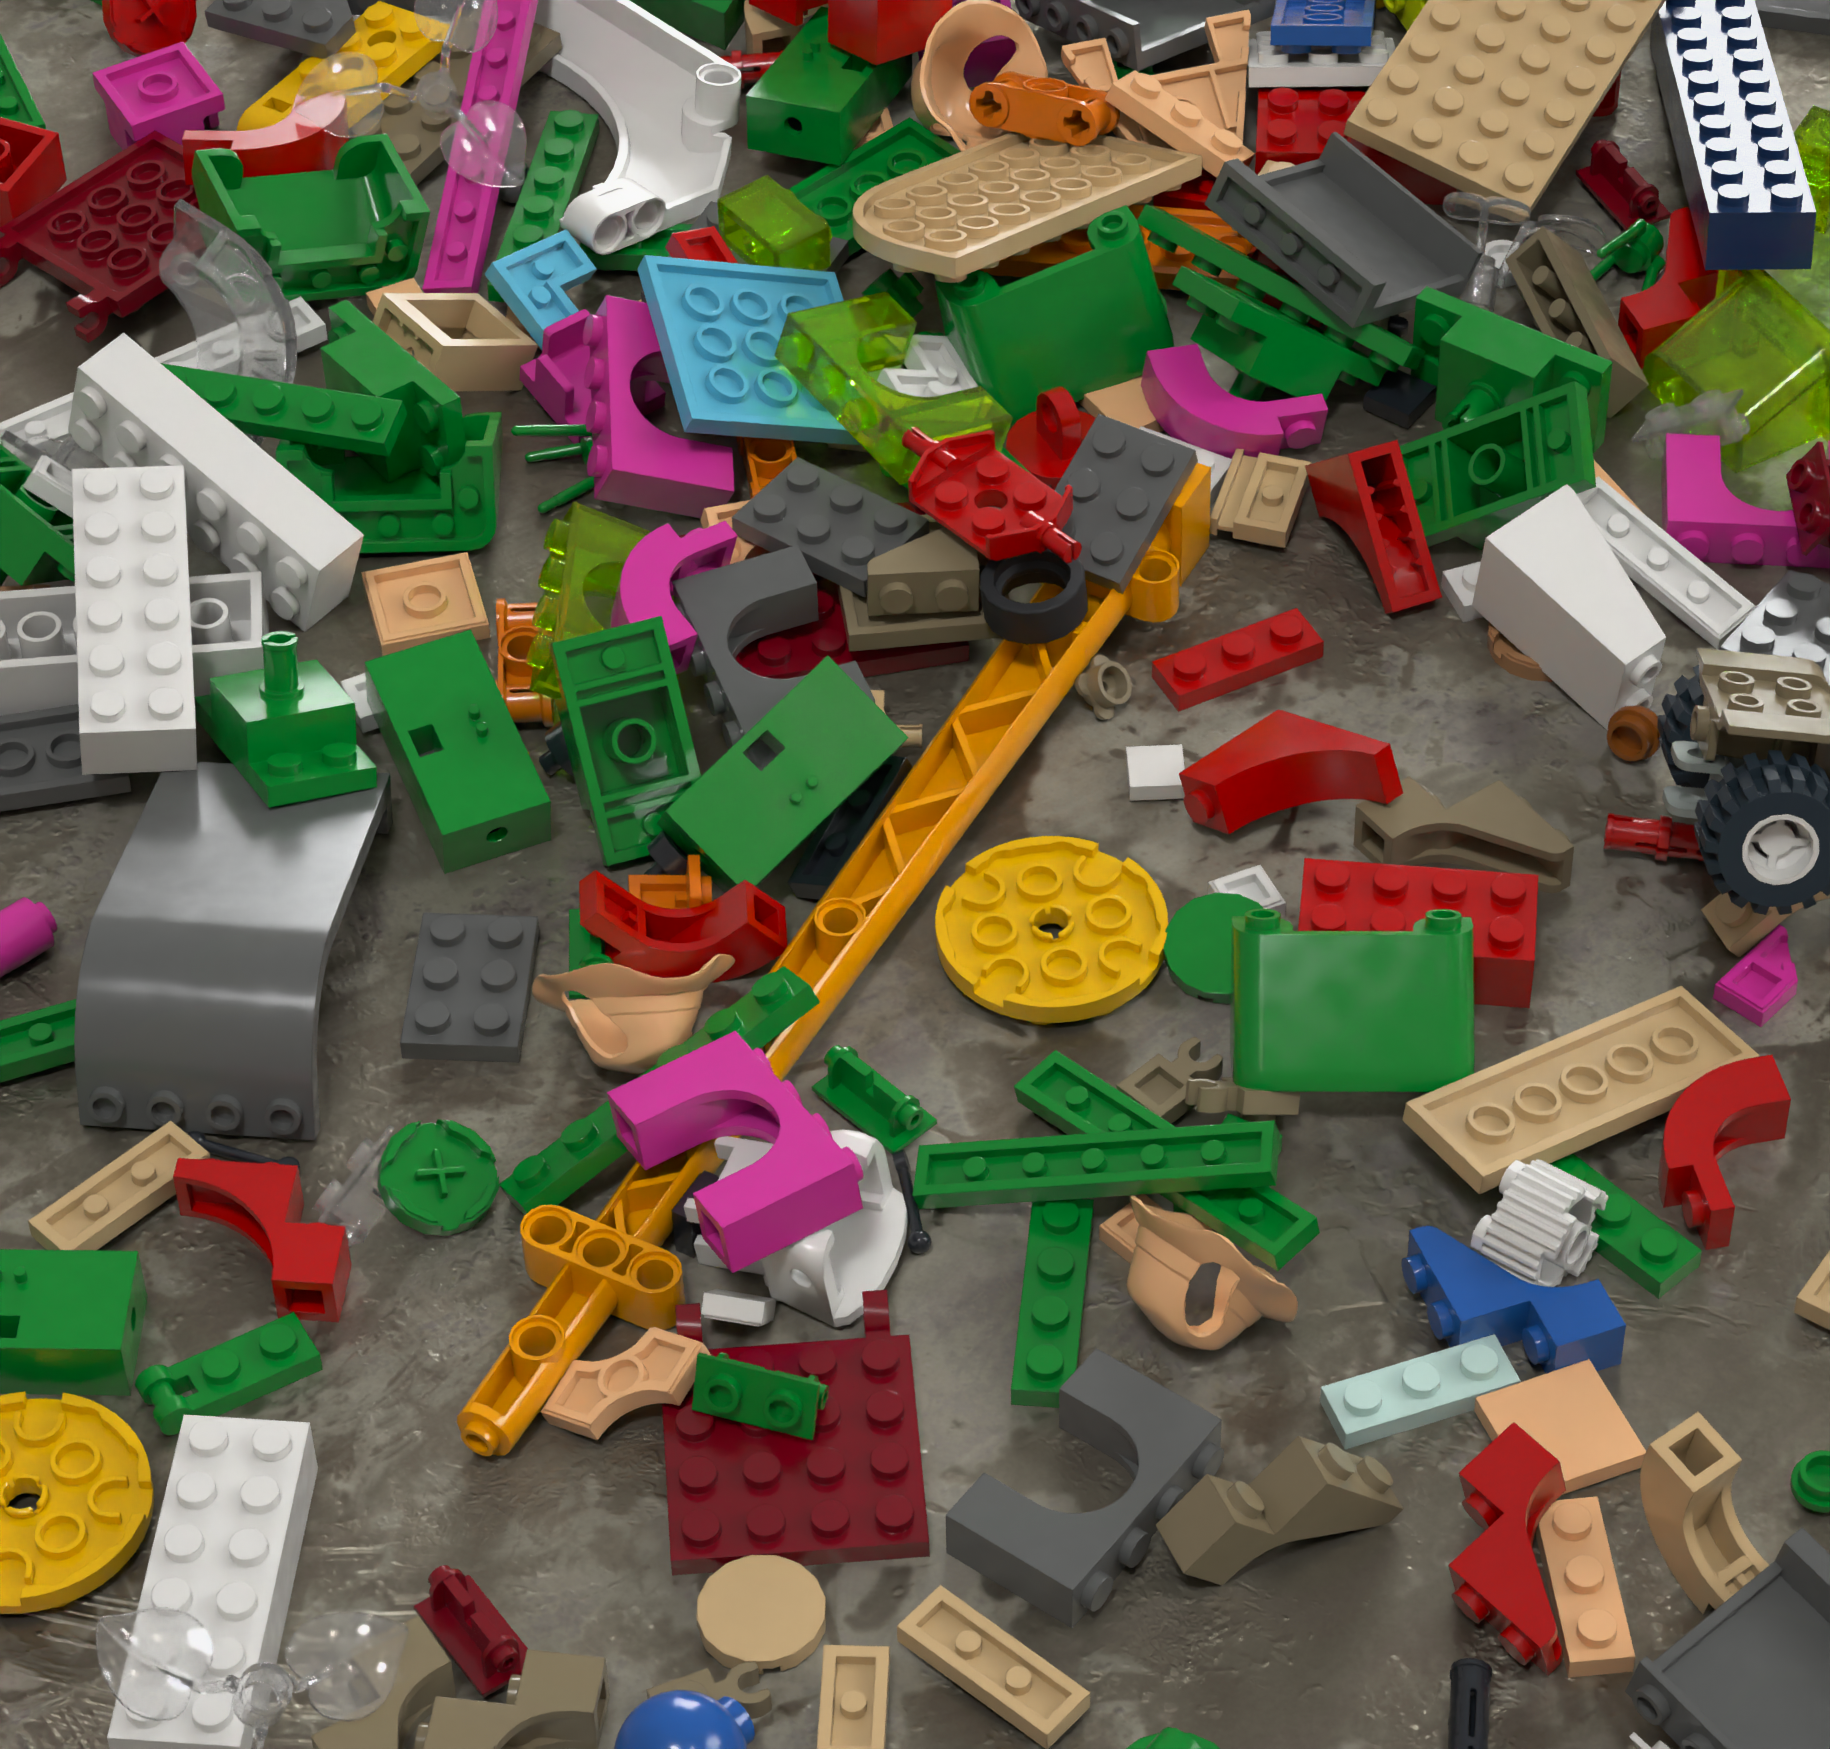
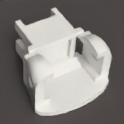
(837, 1263)

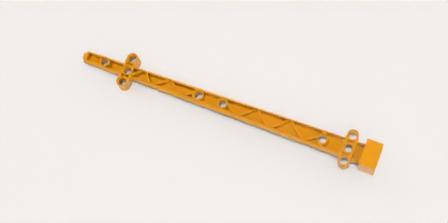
(617, 1258)

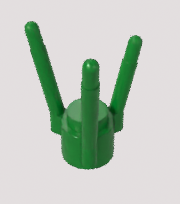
(1633, 252)
(559, 452)

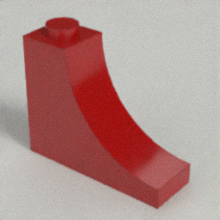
(1376, 507)
(1286, 765)

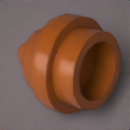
(1633, 733)

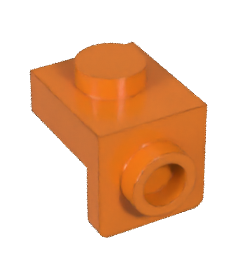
(673, 890)

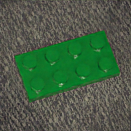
(885, 157)

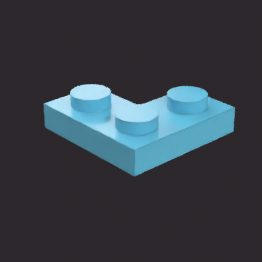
(537, 278)

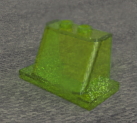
(1754, 342)

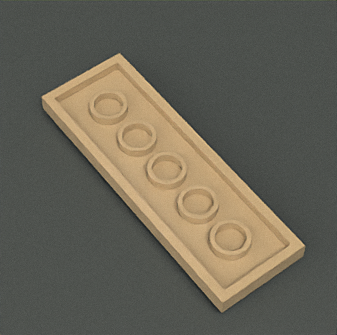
(1574, 1088)

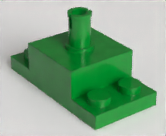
(1268, 344)
(1494, 362)
(373, 364)
(1500, 464)
(33, 533)
(287, 727)
(624, 732)

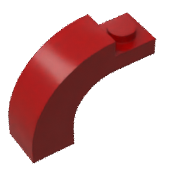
(282, 148)
(682, 940)
(1712, 1116)

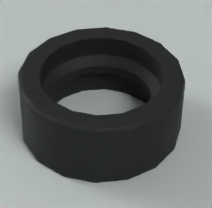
(1033, 621)

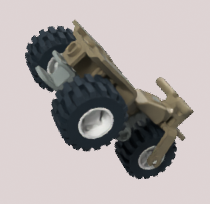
(1755, 773)

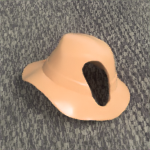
(938, 81)
(629, 1013)
(1166, 1259)

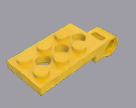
(382, 33)

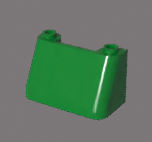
(325, 228)
(1063, 326)
(417, 508)
(1351, 1005)

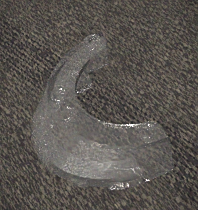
(234, 310)

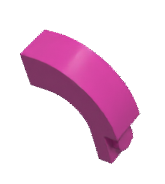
(1205, 415)
(648, 575)

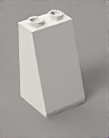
(1571, 606)

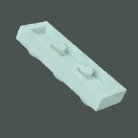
(1416, 1391)

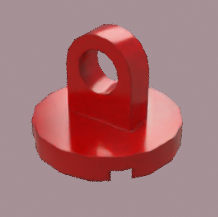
(148, 24)
(1049, 436)

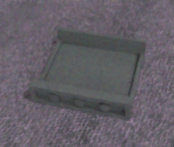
(1137, 30)
(1345, 232)
(1753, 1666)

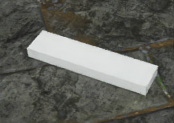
(1666, 567)

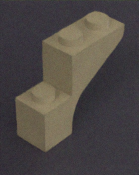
(925, 576)
(1480, 832)
(1297, 1497)
(421, 1676)
(549, 1706)

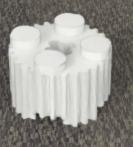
(1540, 1224)

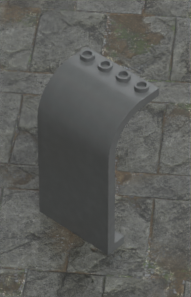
(217, 956)

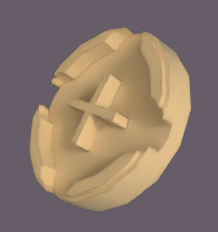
(761, 1613)

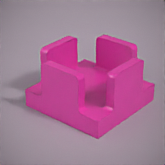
(158, 93)
(559, 375)

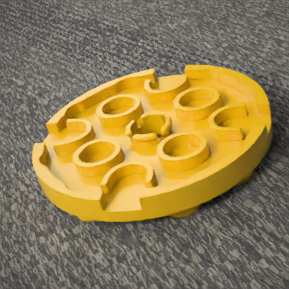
(1098, 962)
(90, 1504)

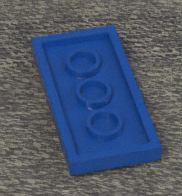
(1333, 23)

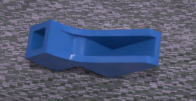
(1477, 1298)

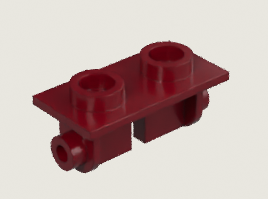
(1621, 187)
(1810, 498)
(471, 1630)

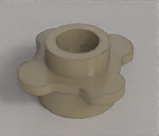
(1104, 686)

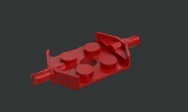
(968, 475)

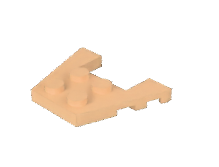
(1212, 88)

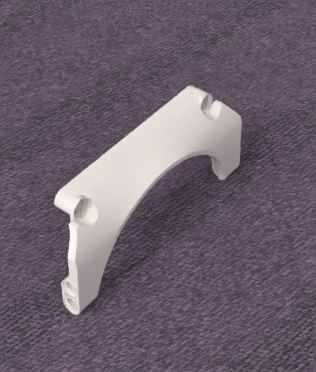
(663, 108)

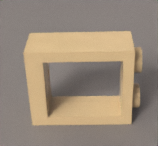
(457, 338)

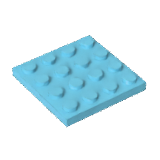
(720, 343)

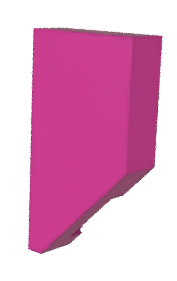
(1761, 980)

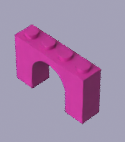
(629, 455)
(1715, 522)
(730, 1092)

